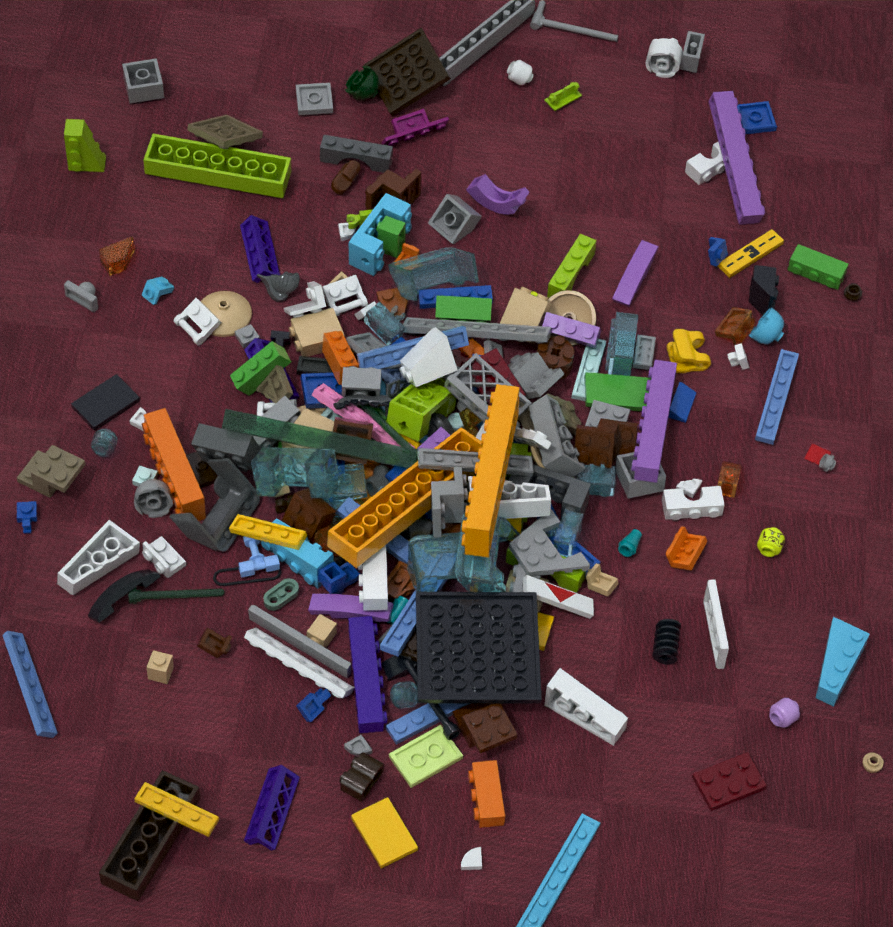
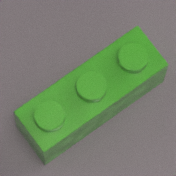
(817, 267)
(463, 308)
(258, 367)

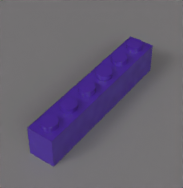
(365, 674)

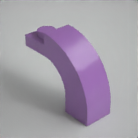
(494, 198)

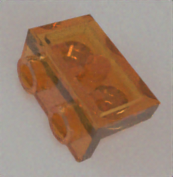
(736, 325)

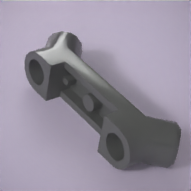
(421, 526)

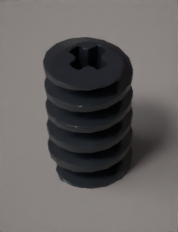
(666, 641)

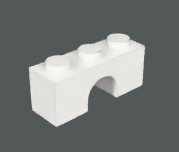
(702, 168)
(678, 506)

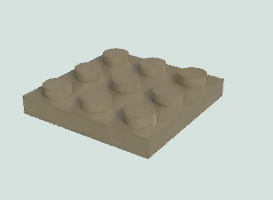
(225, 131)

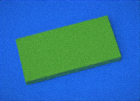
(615, 390)

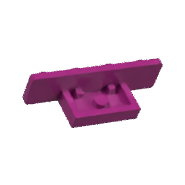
(412, 124)

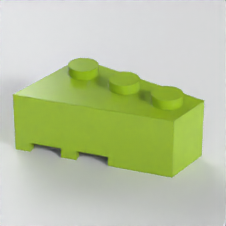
(81, 148)

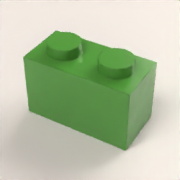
(392, 234)

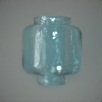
(104, 442)
(404, 694)

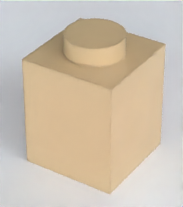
(322, 630)
(160, 667)

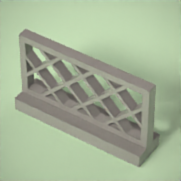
(468, 397)

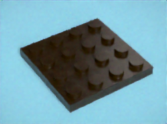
(408, 71)

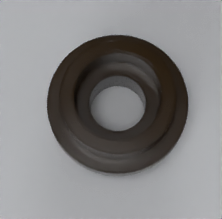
(853, 292)

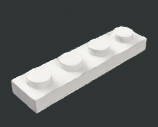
(531, 438)

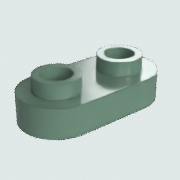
(279, 594)

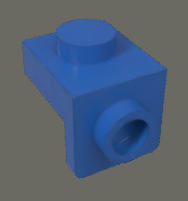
(717, 250)

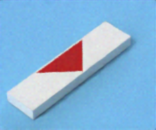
(559, 596)

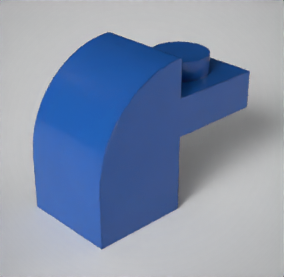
(337, 578)

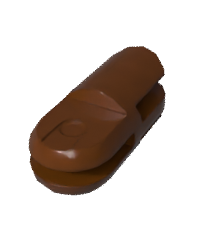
(345, 177)

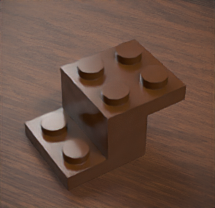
(392, 184)
(605, 442)
(484, 725)

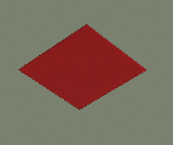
(815, 453)

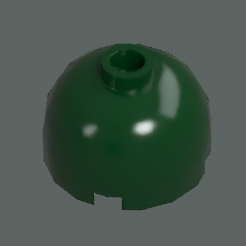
(363, 84)

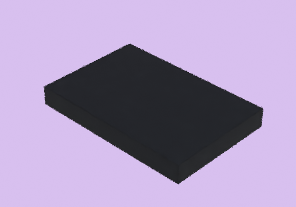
(105, 402)

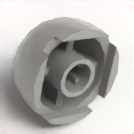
(153, 498)

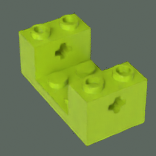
(412, 408)

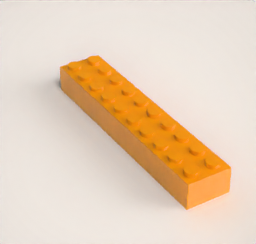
(490, 471)
(394, 506)

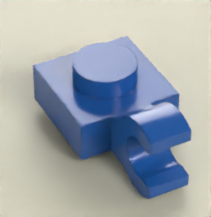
(26, 514)
(311, 705)

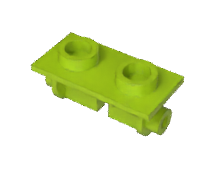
(563, 96)

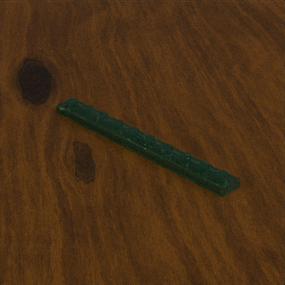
(318, 439)

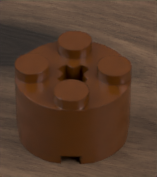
(557, 354)

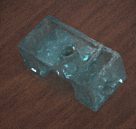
(277, 468)

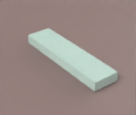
(590, 363)

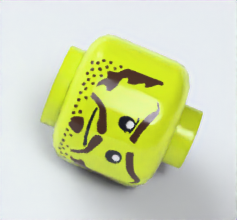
(770, 542)

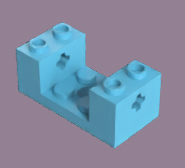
(364, 248)

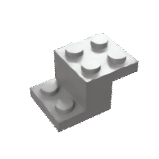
(533, 374)
(448, 501)

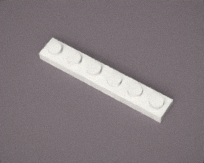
(300, 663)

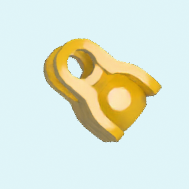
(683, 351)

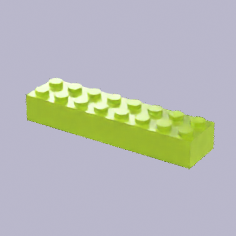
(217, 166)

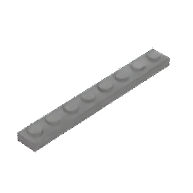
(480, 329)

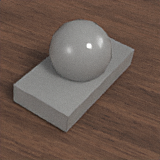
(82, 294)

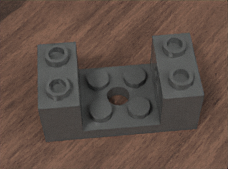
(563, 489)

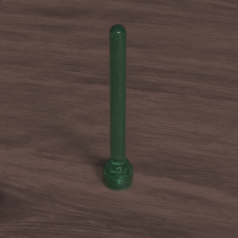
(387, 427)
(136, 595)

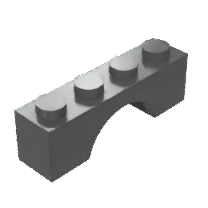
(376, 156)

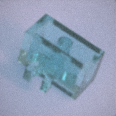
(384, 323)
(601, 479)
(567, 533)

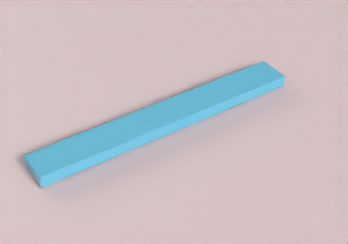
(559, 872)

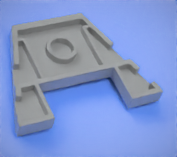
(538, 554)

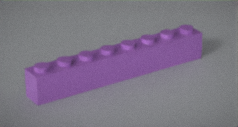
(736, 157)
(654, 422)

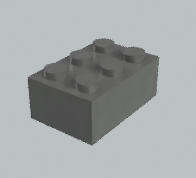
(219, 443)

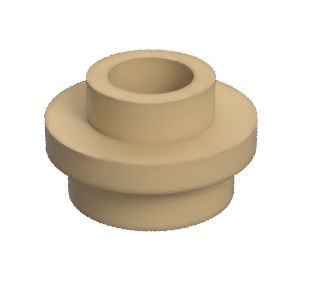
(870, 767)

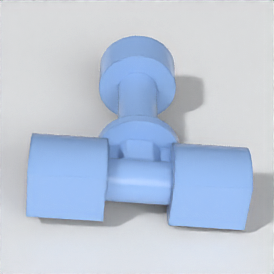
(257, 560)

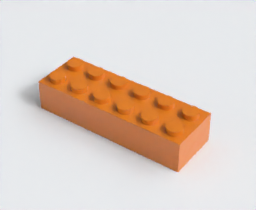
(173, 464)

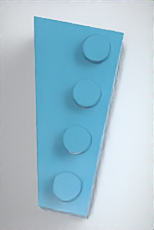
(303, 561)
(841, 655)

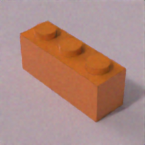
(338, 353)
(487, 794)

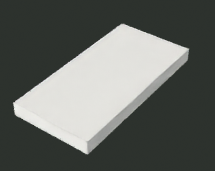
(715, 624)

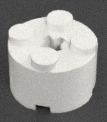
(664, 57)

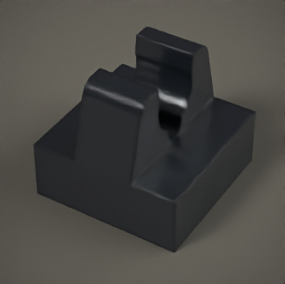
(281, 337)

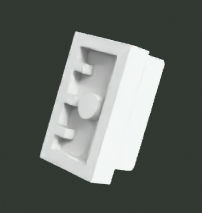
(316, 304)

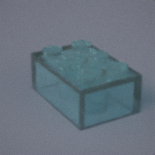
(622, 344)

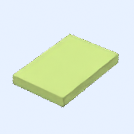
(425, 756)

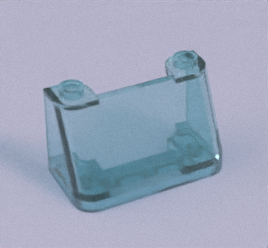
(431, 560)

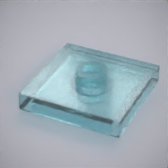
(351, 483)

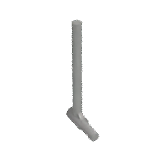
(539, 20)

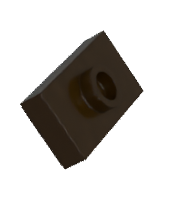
(203, 472)

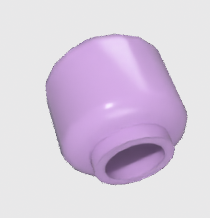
(784, 712)

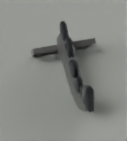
(375, 401)

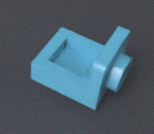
(155, 288)

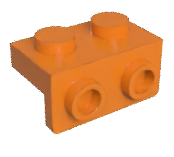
(685, 549)

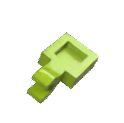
(357, 219)

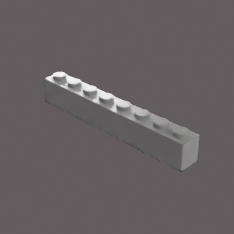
(486, 36)

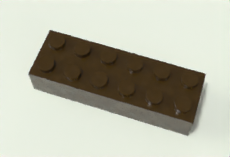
(145, 842)

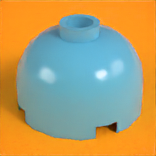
(768, 328)

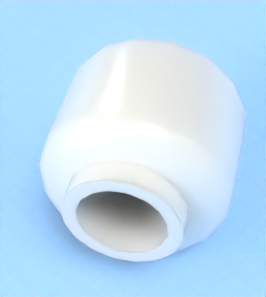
(520, 72)

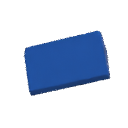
(682, 403)

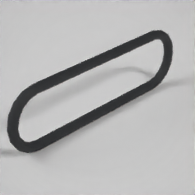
(242, 582)

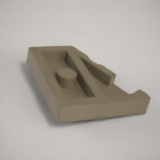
(276, 385)

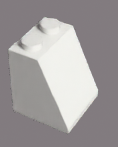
(428, 359)

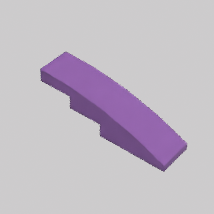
(635, 273)
(345, 607)

